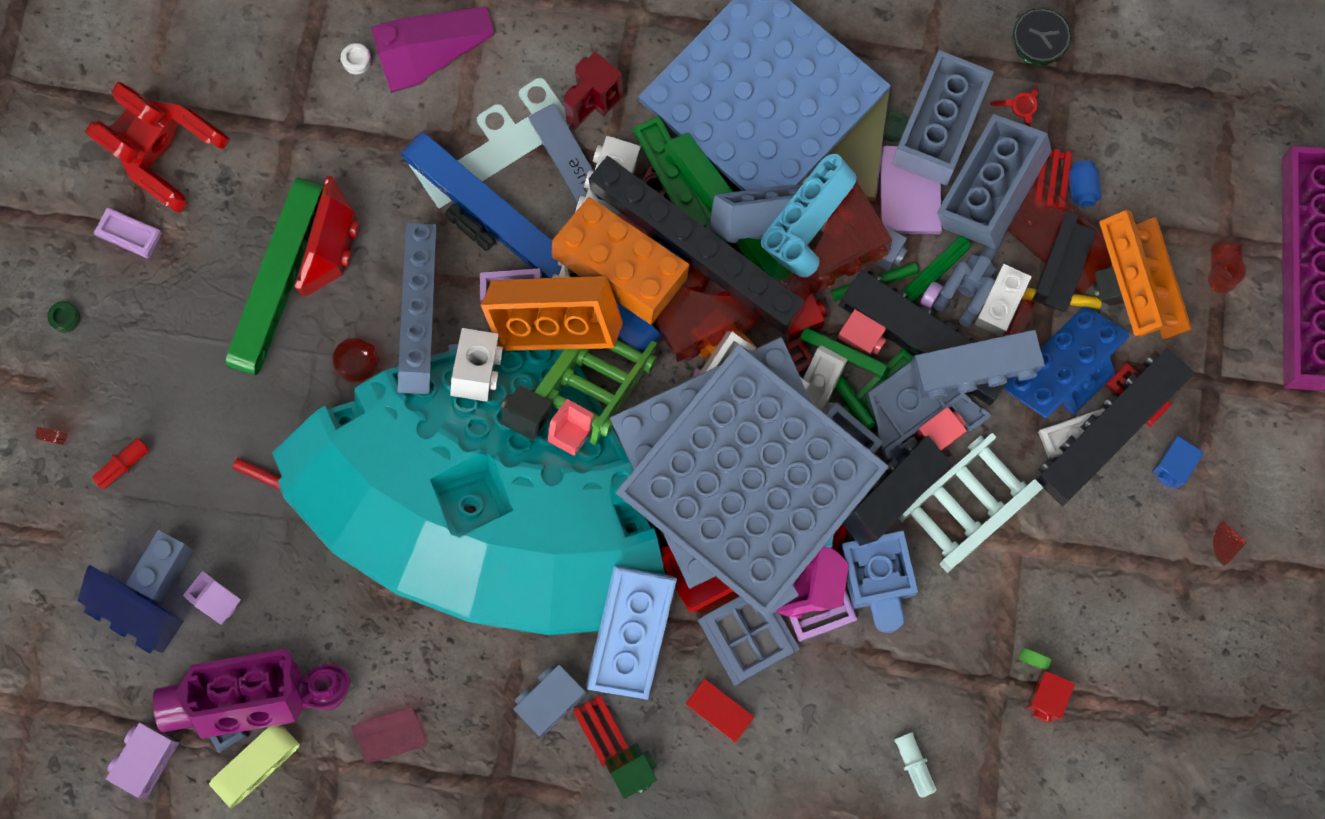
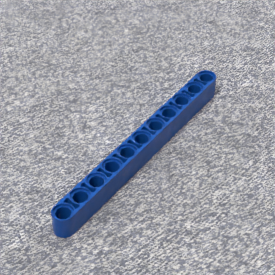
(505, 223)

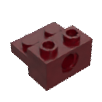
(597, 89)

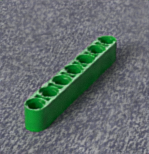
(275, 278)

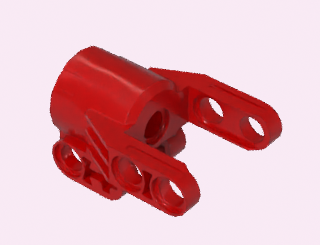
(145, 134)

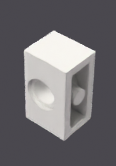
(1003, 300)
(476, 349)

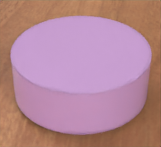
(931, 295)

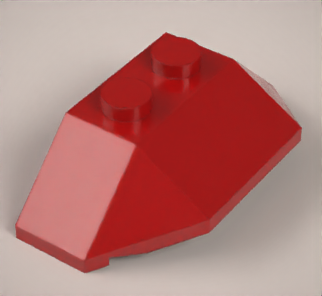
(329, 241)

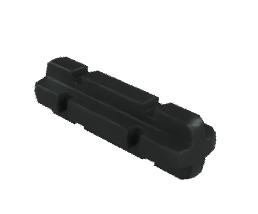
(470, 227)

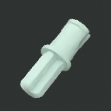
(915, 765)

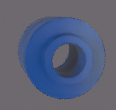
(1084, 183)

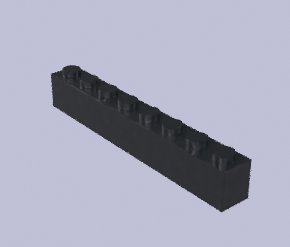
(696, 245)

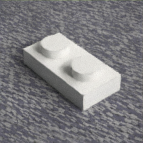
(823, 375)

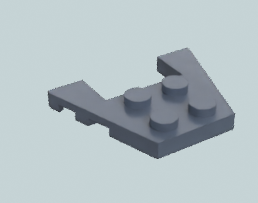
(901, 412)

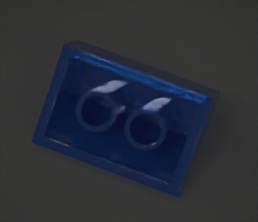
(127, 611)

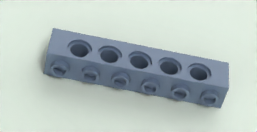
(417, 309)

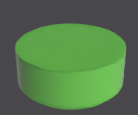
(1034, 659)

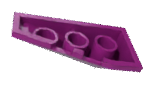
(423, 44)

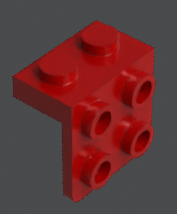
(699, 595)

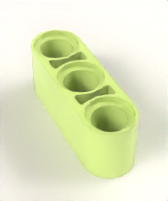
(254, 764)

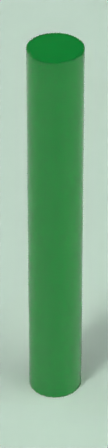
(887, 277)
(854, 403)

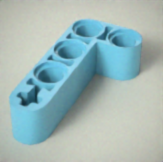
(805, 215)

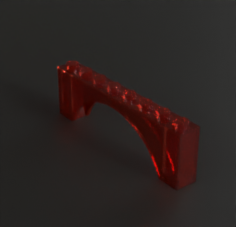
(849, 241)

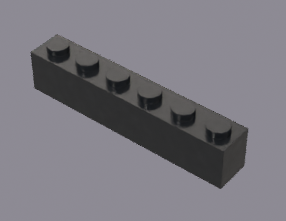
(906, 323)
(1114, 427)

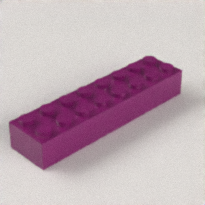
(1303, 268)

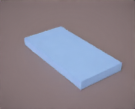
(631, 632)

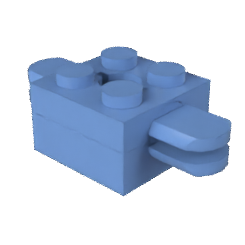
(880, 578)

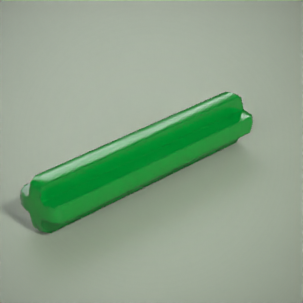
(937, 268)

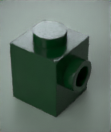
(632, 770)

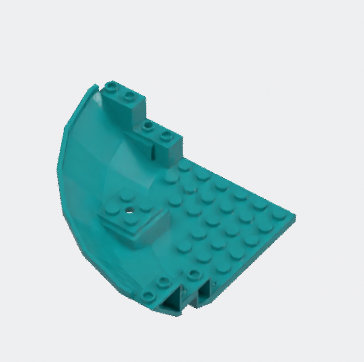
(408, 464)

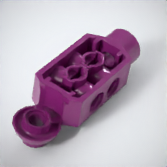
(247, 694)

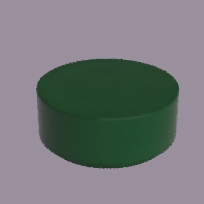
(63, 316)

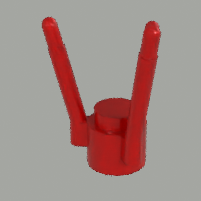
(1022, 105)

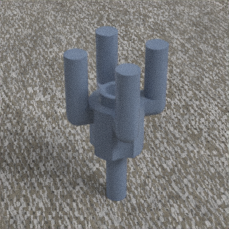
(972, 280)

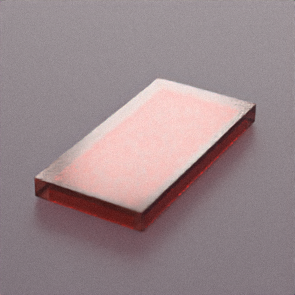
(1037, 227)

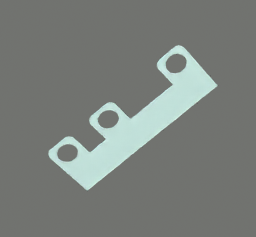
(505, 144)

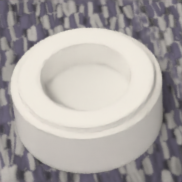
(356, 58)

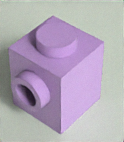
(212, 598)

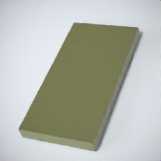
(864, 147)

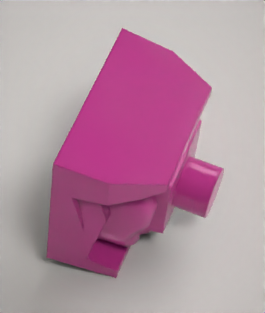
(819, 585)

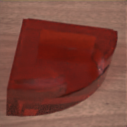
(1226, 543)

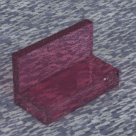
(389, 735)

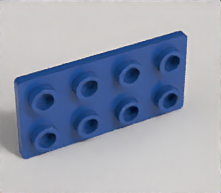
(1074, 366)

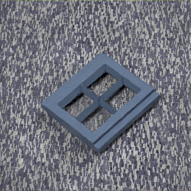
(747, 639)

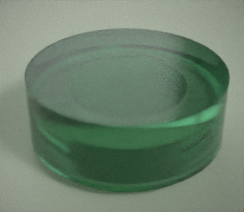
(895, 126)

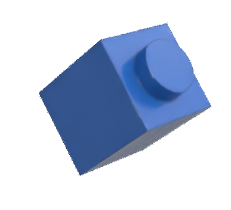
(1177, 463)

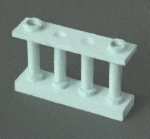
(998, 512)

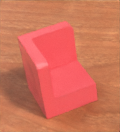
(570, 427)

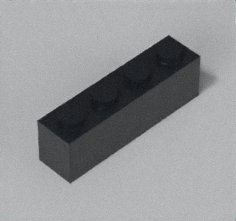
(896, 489)

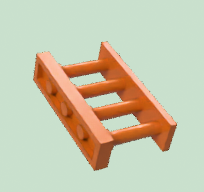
(1145, 276)

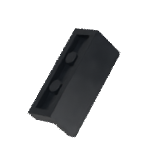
(1064, 264)

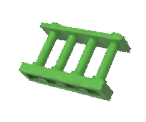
(563, 374)

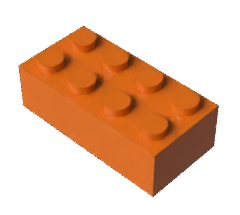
(638, 268)
(553, 313)

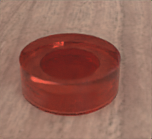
(51, 435)

